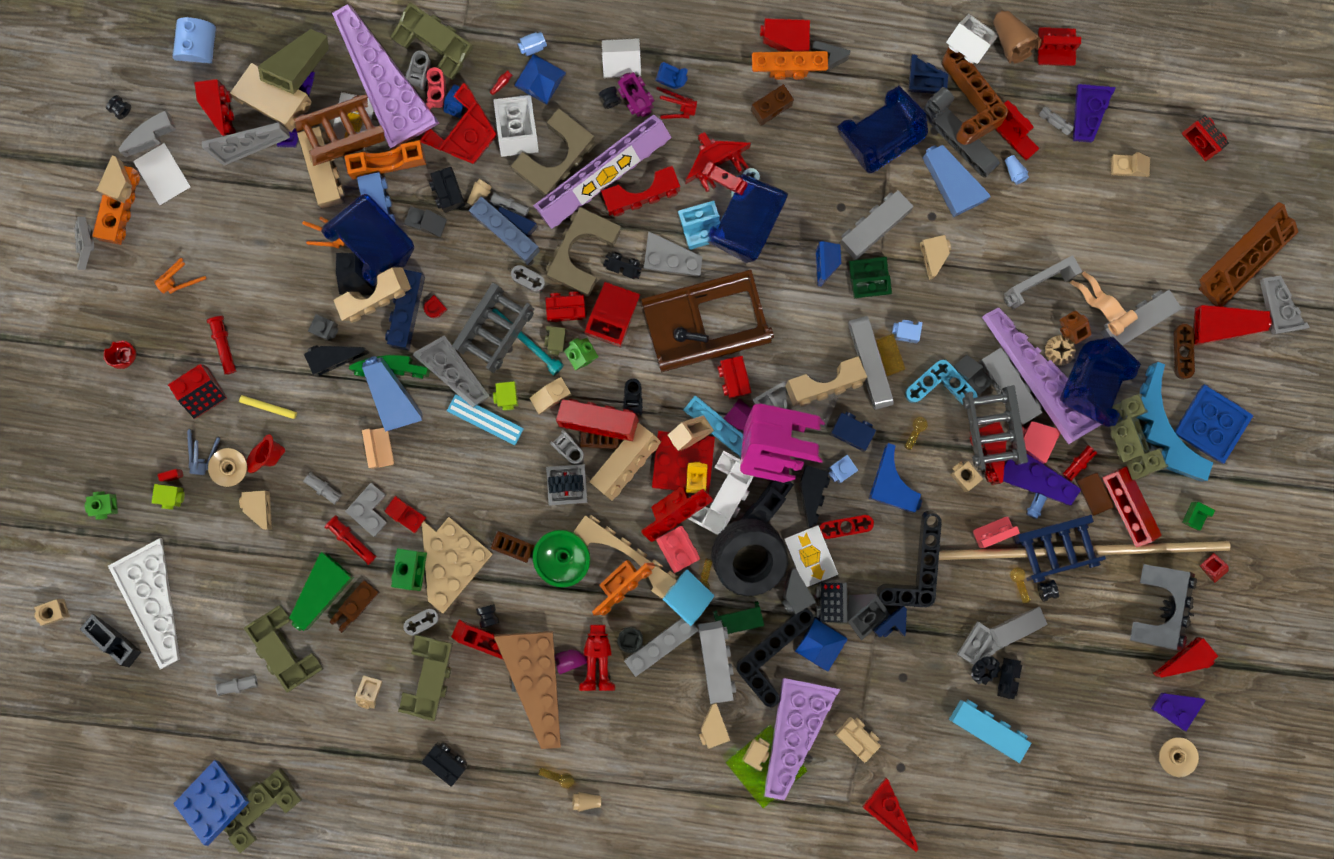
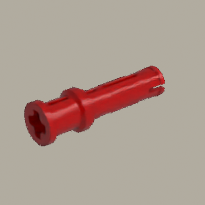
(220, 336)
(344, 534)

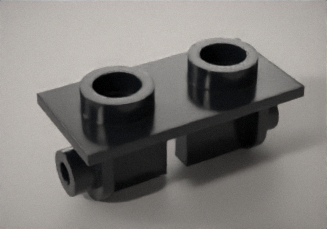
(630, 265)
(1009, 670)

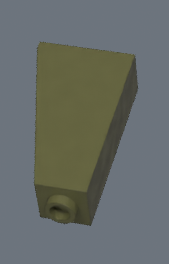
(294, 62)

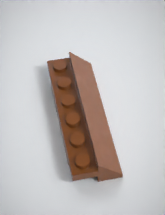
(1248, 255)

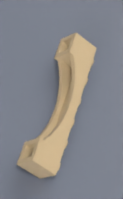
(593, 533)

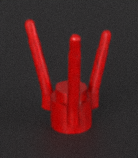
(688, 105)

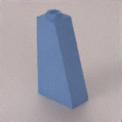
(954, 182)
(390, 397)

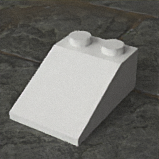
(972, 39)
(515, 125)

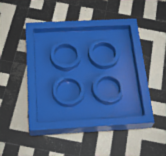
(1213, 424)
(211, 803)

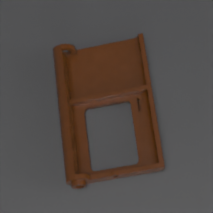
(680, 309)

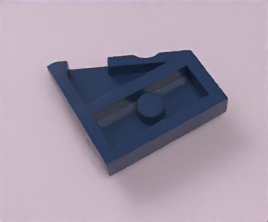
(925, 77)

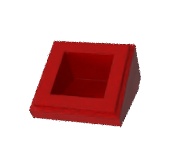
(1214, 567)

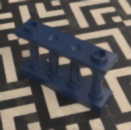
(1063, 530)

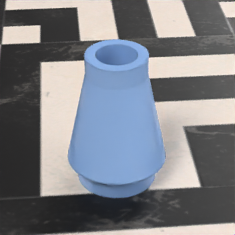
(1016, 170)

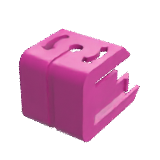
(769, 442)

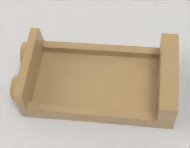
(270, 100)

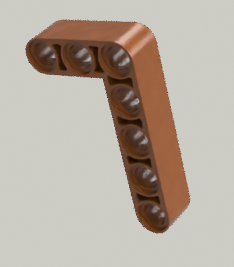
(976, 95)

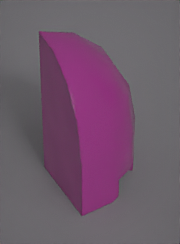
(738, 415)
(569, 660)

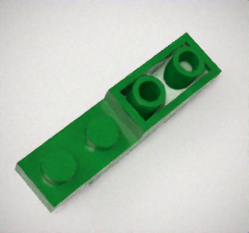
(398, 364)

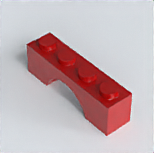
(619, 200)

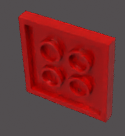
(672, 465)

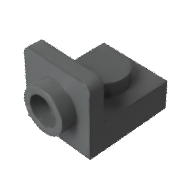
(323, 328)

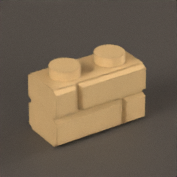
(857, 739)

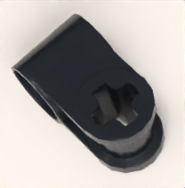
(633, 399)

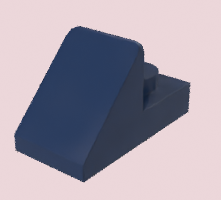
(896, 619)

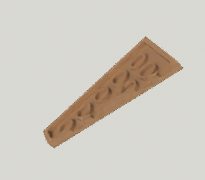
(533, 672)

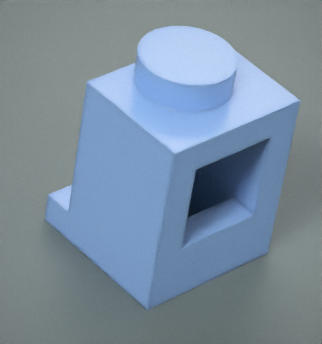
(907, 331)

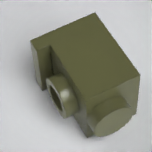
(555, 340)

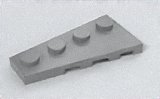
(452, 370)

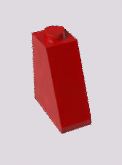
(786, 34)

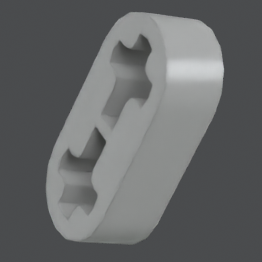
(530, 275)
(418, 618)

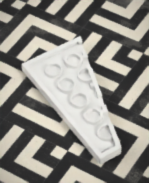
(146, 590)

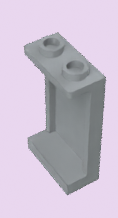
(1067, 268)

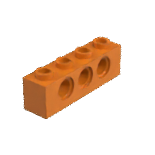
(122, 214)

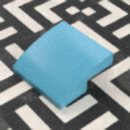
(697, 223)
(688, 597)

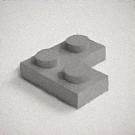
(363, 510)

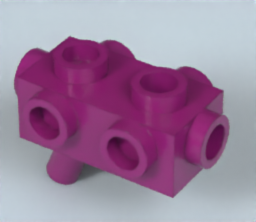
(639, 100)

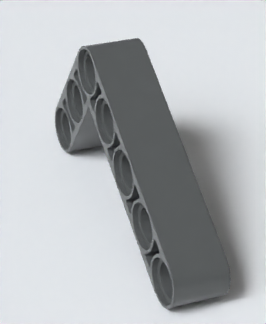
(948, 126)

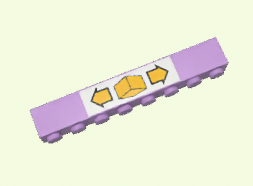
(602, 171)

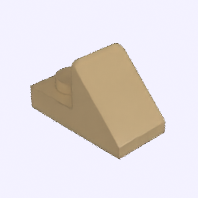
(1130, 165)

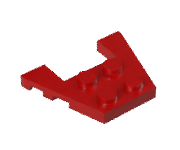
(470, 135)

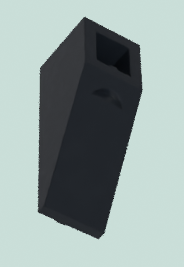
(811, 487)

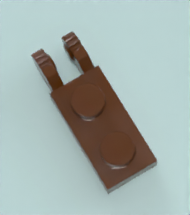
(355, 604)

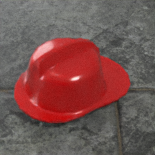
(264, 454)

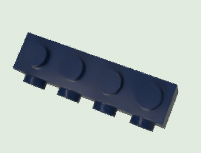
(405, 313)

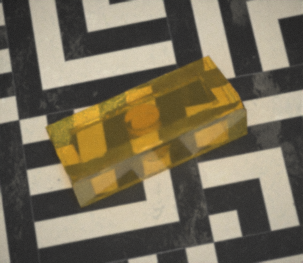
(890, 355)

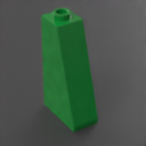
(320, 590)

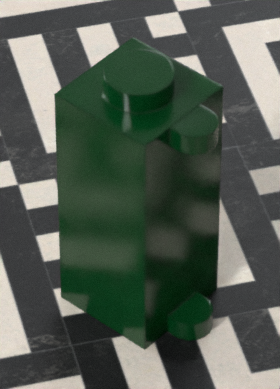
(742, 619)

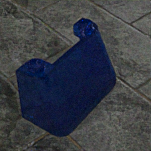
(886, 131)
(748, 220)
(370, 236)
(1097, 379)

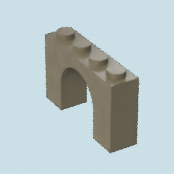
(548, 178)
(583, 225)

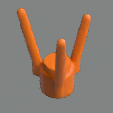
(336, 244)
(166, 282)

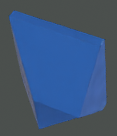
(540, 79)
(827, 260)
(821, 645)

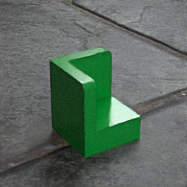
(1197, 515)

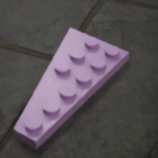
(797, 724)

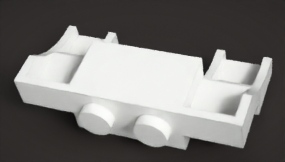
(727, 499)

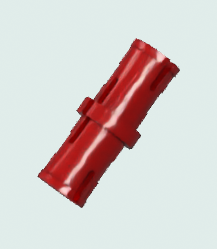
(1079, 463)

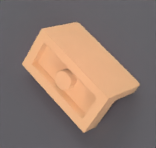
(377, 448)

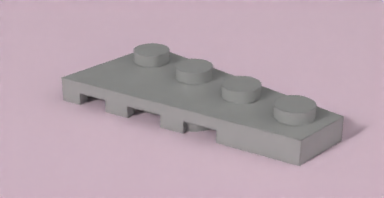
(244, 143)

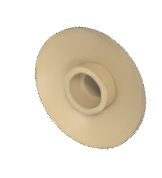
(218, 467)
(1187, 759)

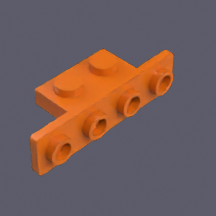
(789, 63)
(621, 581)

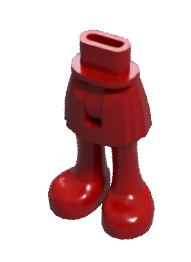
(596, 647)

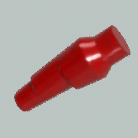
(501, 82)

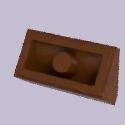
(1095, 494)

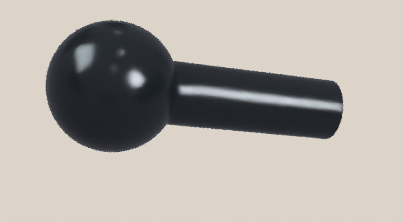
(681, 334)

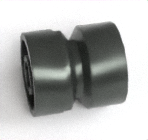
(630, 640)

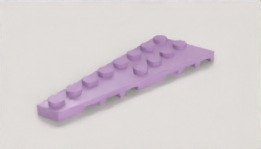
(390, 94)
(1041, 376)

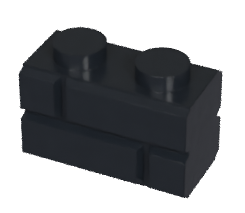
(447, 190)
(444, 763)

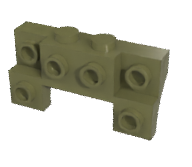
(438, 37)
(1132, 442)
(278, 653)
(432, 678)
(262, 796)

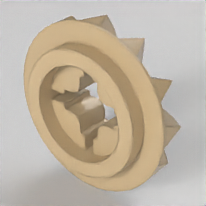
(1054, 355)

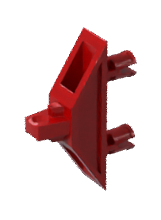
(716, 153)

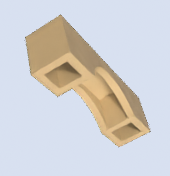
(390, 285)
(804, 389)

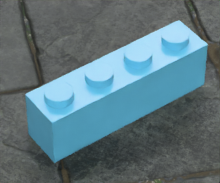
(990, 731)

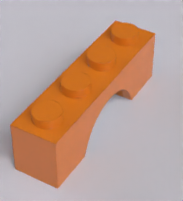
(403, 157)

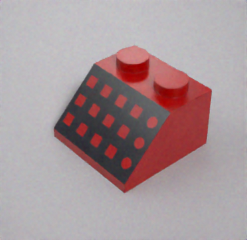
(1205, 137)
(197, 391)

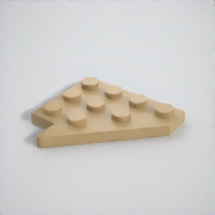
(451, 562)

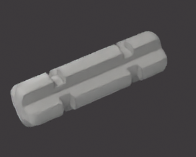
(1056, 120)

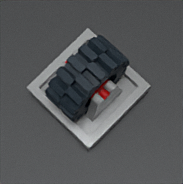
(566, 484)

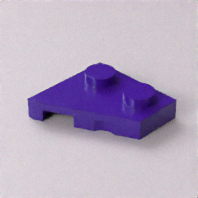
(1178, 709)

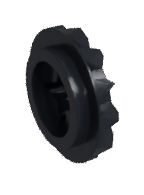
(978, 670)

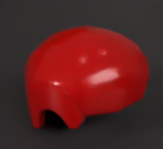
(120, 354)

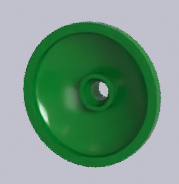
(553, 567)

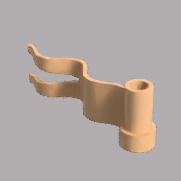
(1111, 308)

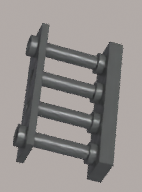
(483, 312)
(1014, 434)

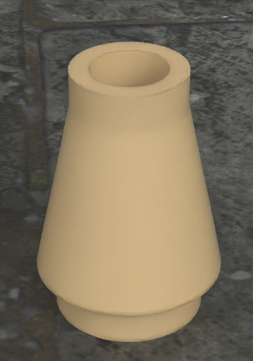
(479, 189)
(585, 801)

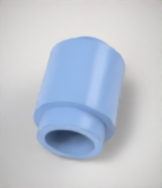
(532, 43)

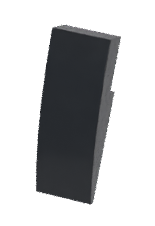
(110, 641)

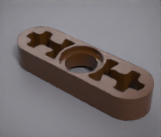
(1190, 346)

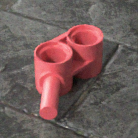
(437, 87)

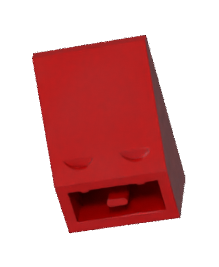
(215, 101)
(612, 314)
(994, 470)

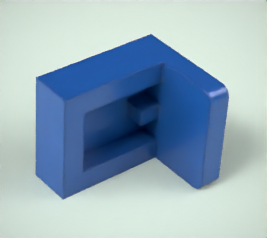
(671, 76)
(451, 104)

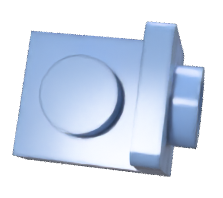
(842, 469)

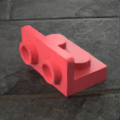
(995, 532)
(678, 549)

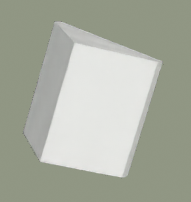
(621, 57)

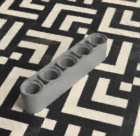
(871, 361)

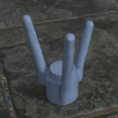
(197, 465)

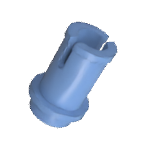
(1036, 506)

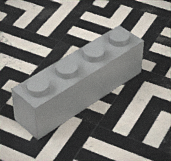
(876, 225)
(1148, 315)
(1003, 374)
(660, 646)
(716, 662)

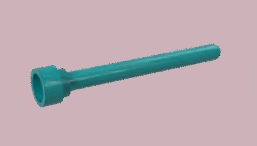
(553, 365)

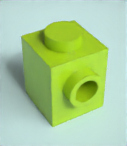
(506, 395)
(167, 496)

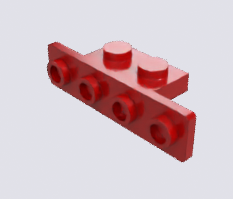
(1015, 131)
(674, 510)

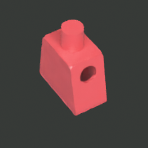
(1039, 440)

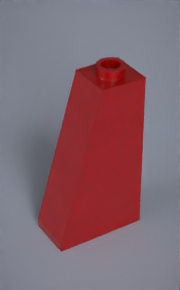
(1226, 323)

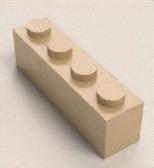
(324, 175)
(625, 462)

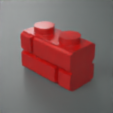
(565, 307)
(735, 377)

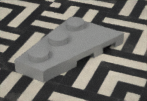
(670, 257)
(1282, 310)

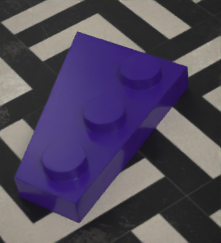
(1089, 110)

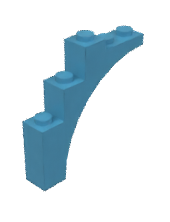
(1160, 433)

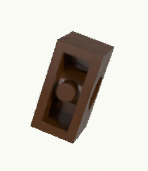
(772, 104)

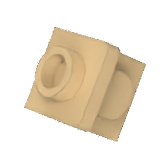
(368, 692)

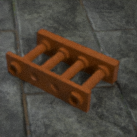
(347, 145)

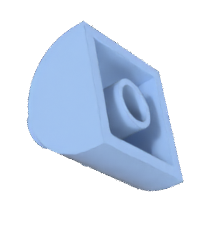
(194, 40)

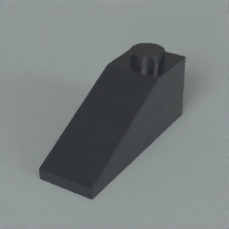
(328, 358)

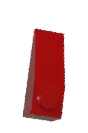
(476, 638)
(1193, 657)

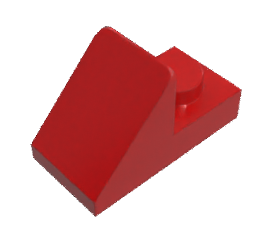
(405, 514)

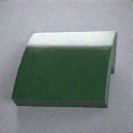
(870, 277)

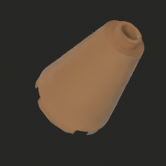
(1015, 37)

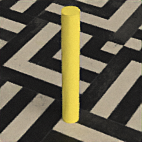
(268, 407)

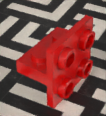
(1058, 46)

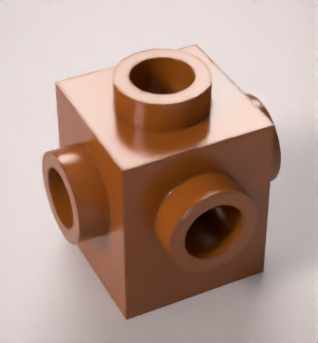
(1075, 327)

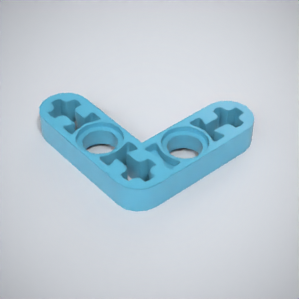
(945, 378)

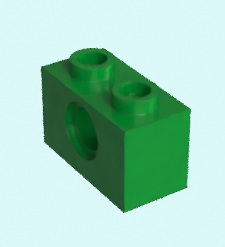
(416, 565)

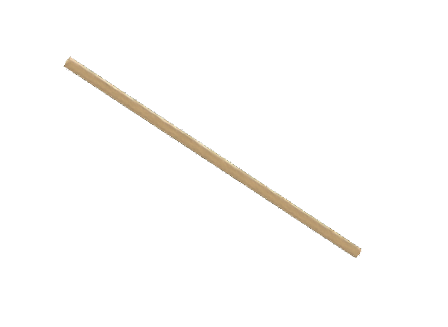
(1081, 551)

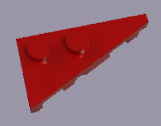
(886, 809)

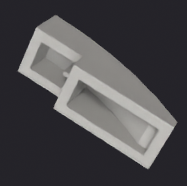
(147, 134)
(1018, 627)

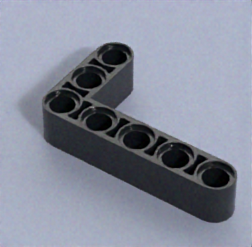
(922, 569)
(769, 653)

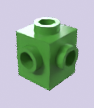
(580, 353)
(101, 505)

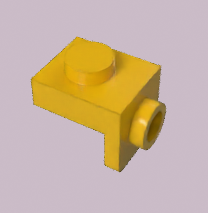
(696, 477)

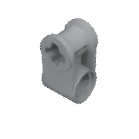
(417, 73)
(565, 446)

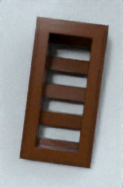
(615, 445)
(497, 539)

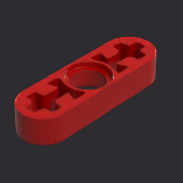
(832, 534)

